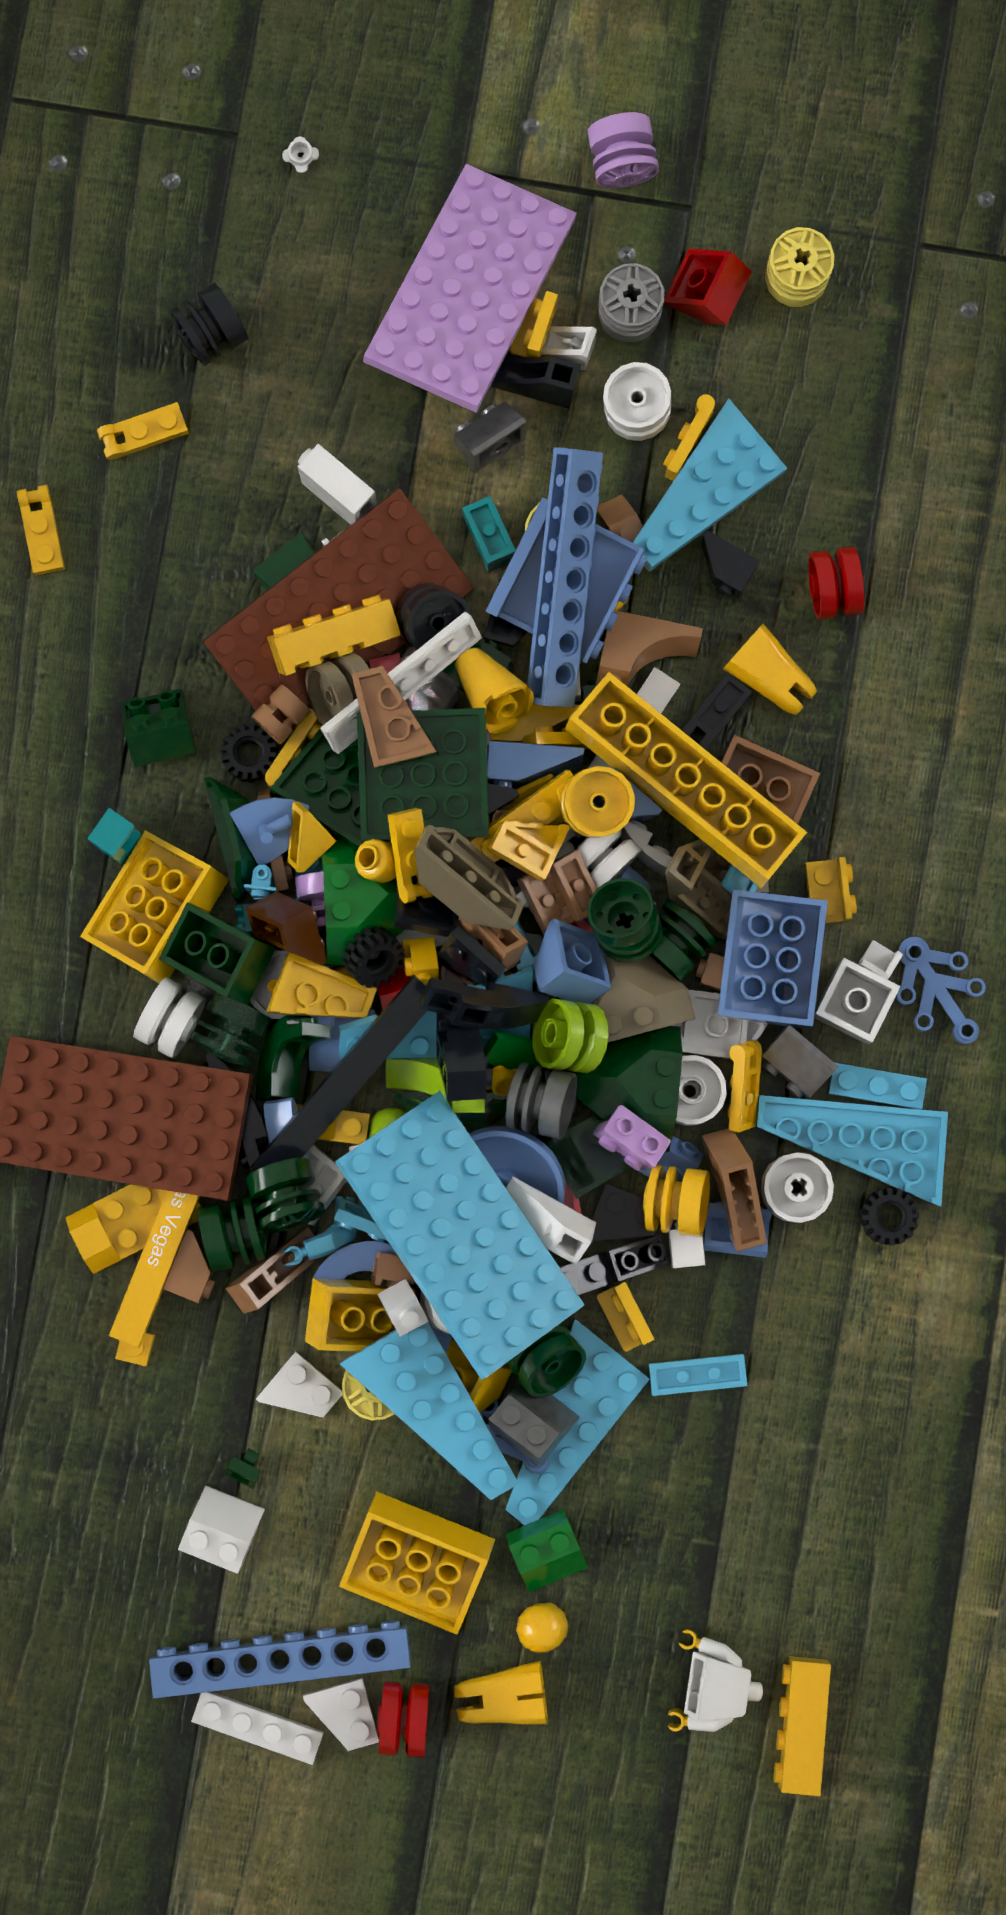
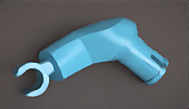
(324, 1243)

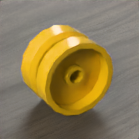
(578, 805)

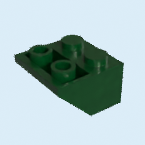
(158, 727)

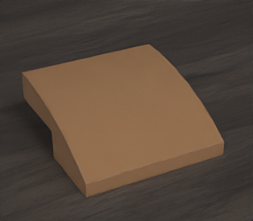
(563, 892)

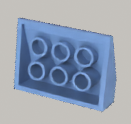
(772, 958)

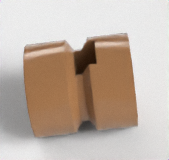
(289, 706)

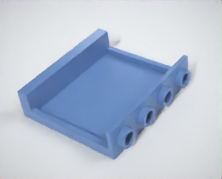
(611, 570)

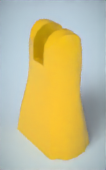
(770, 671)
(505, 1697)

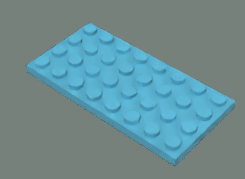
(460, 1234)

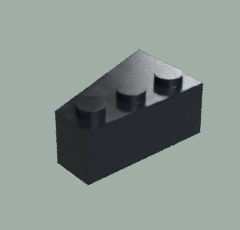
(461, 1061)

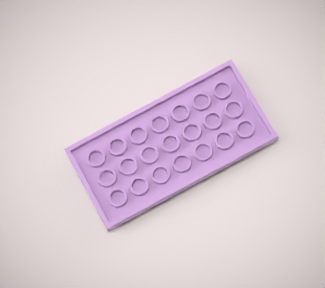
(470, 288)

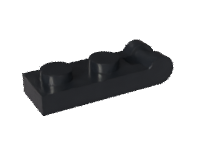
(718, 710)

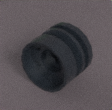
(209, 324)

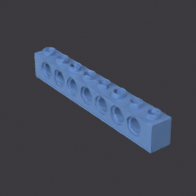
(564, 576)
(168, 1682)

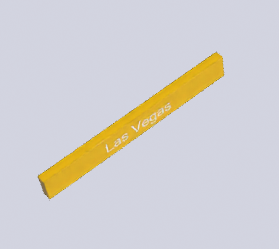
(153, 1267)

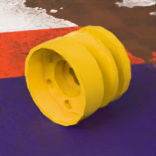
(677, 1200)

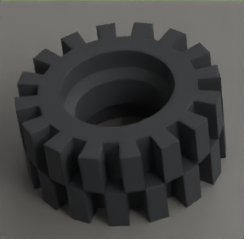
(230, 752)
(364, 948)
(908, 1216)

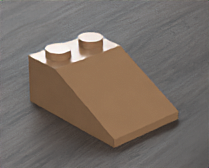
(772, 775)

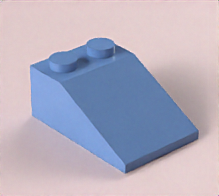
(521, 763)

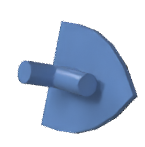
(265, 826)

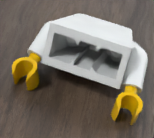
(716, 1687)

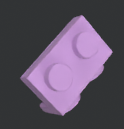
(632, 1138)

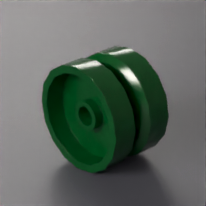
(549, 1362)

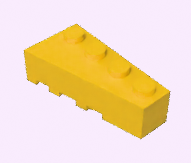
(333, 635)

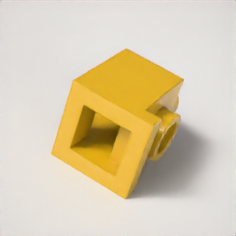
(420, 958)

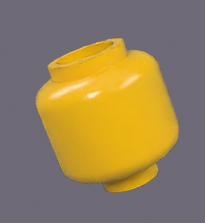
(375, 861)

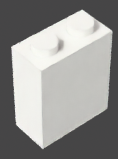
(335, 484)

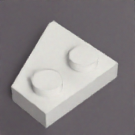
(301, 1388)
(345, 1712)

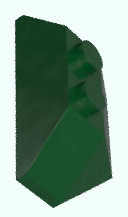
(235, 851)

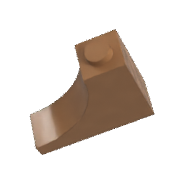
(641, 640)
(737, 1187)

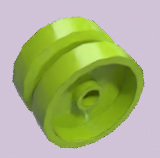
(570, 1036)

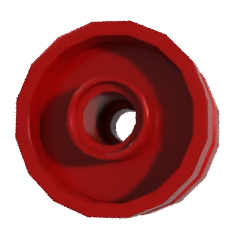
(836, 583)
(403, 1719)

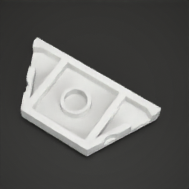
(711, 1033)

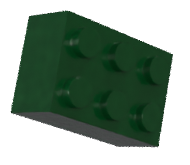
(217, 953)

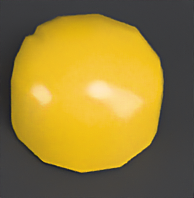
(542, 1627)

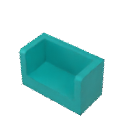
(488, 533)
(114, 836)

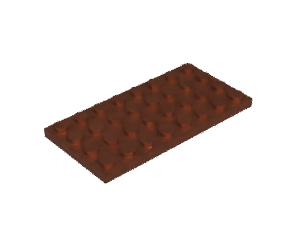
(376, 555)
(122, 1117)

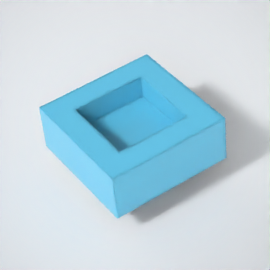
(737, 880)

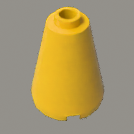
(493, 688)

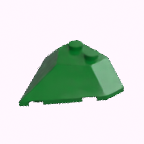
(352, 901)

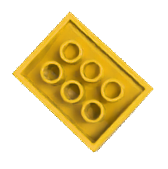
(147, 903)
(417, 1563)

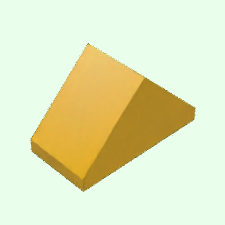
(307, 839)

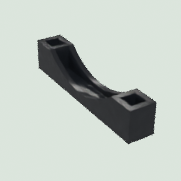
(540, 378)

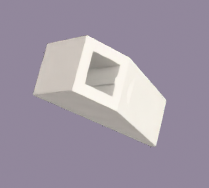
(556, 1225)

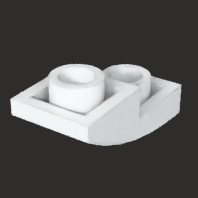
(653, 857)

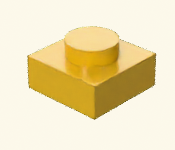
(136, 1355)

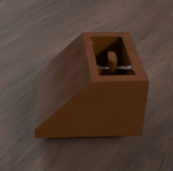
(288, 926)

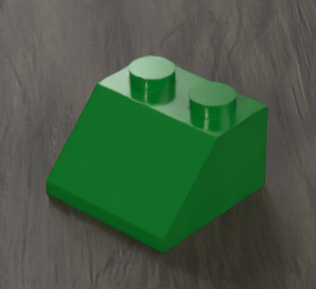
(546, 1550)

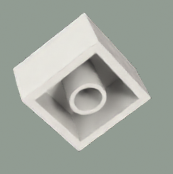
(856, 1001)

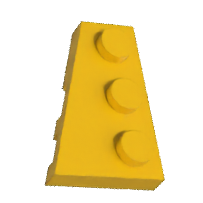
(318, 991)

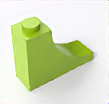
(425, 1077)

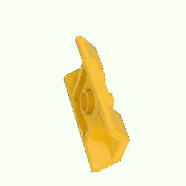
(116, 1225)

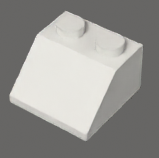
(221, 1529)

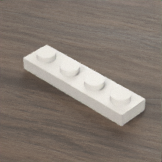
(257, 1726)

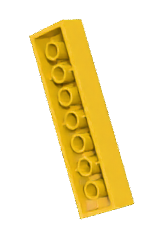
(685, 779)

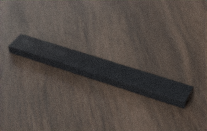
(347, 1077)

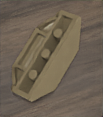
(465, 879)

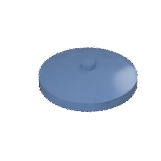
(521, 1156)

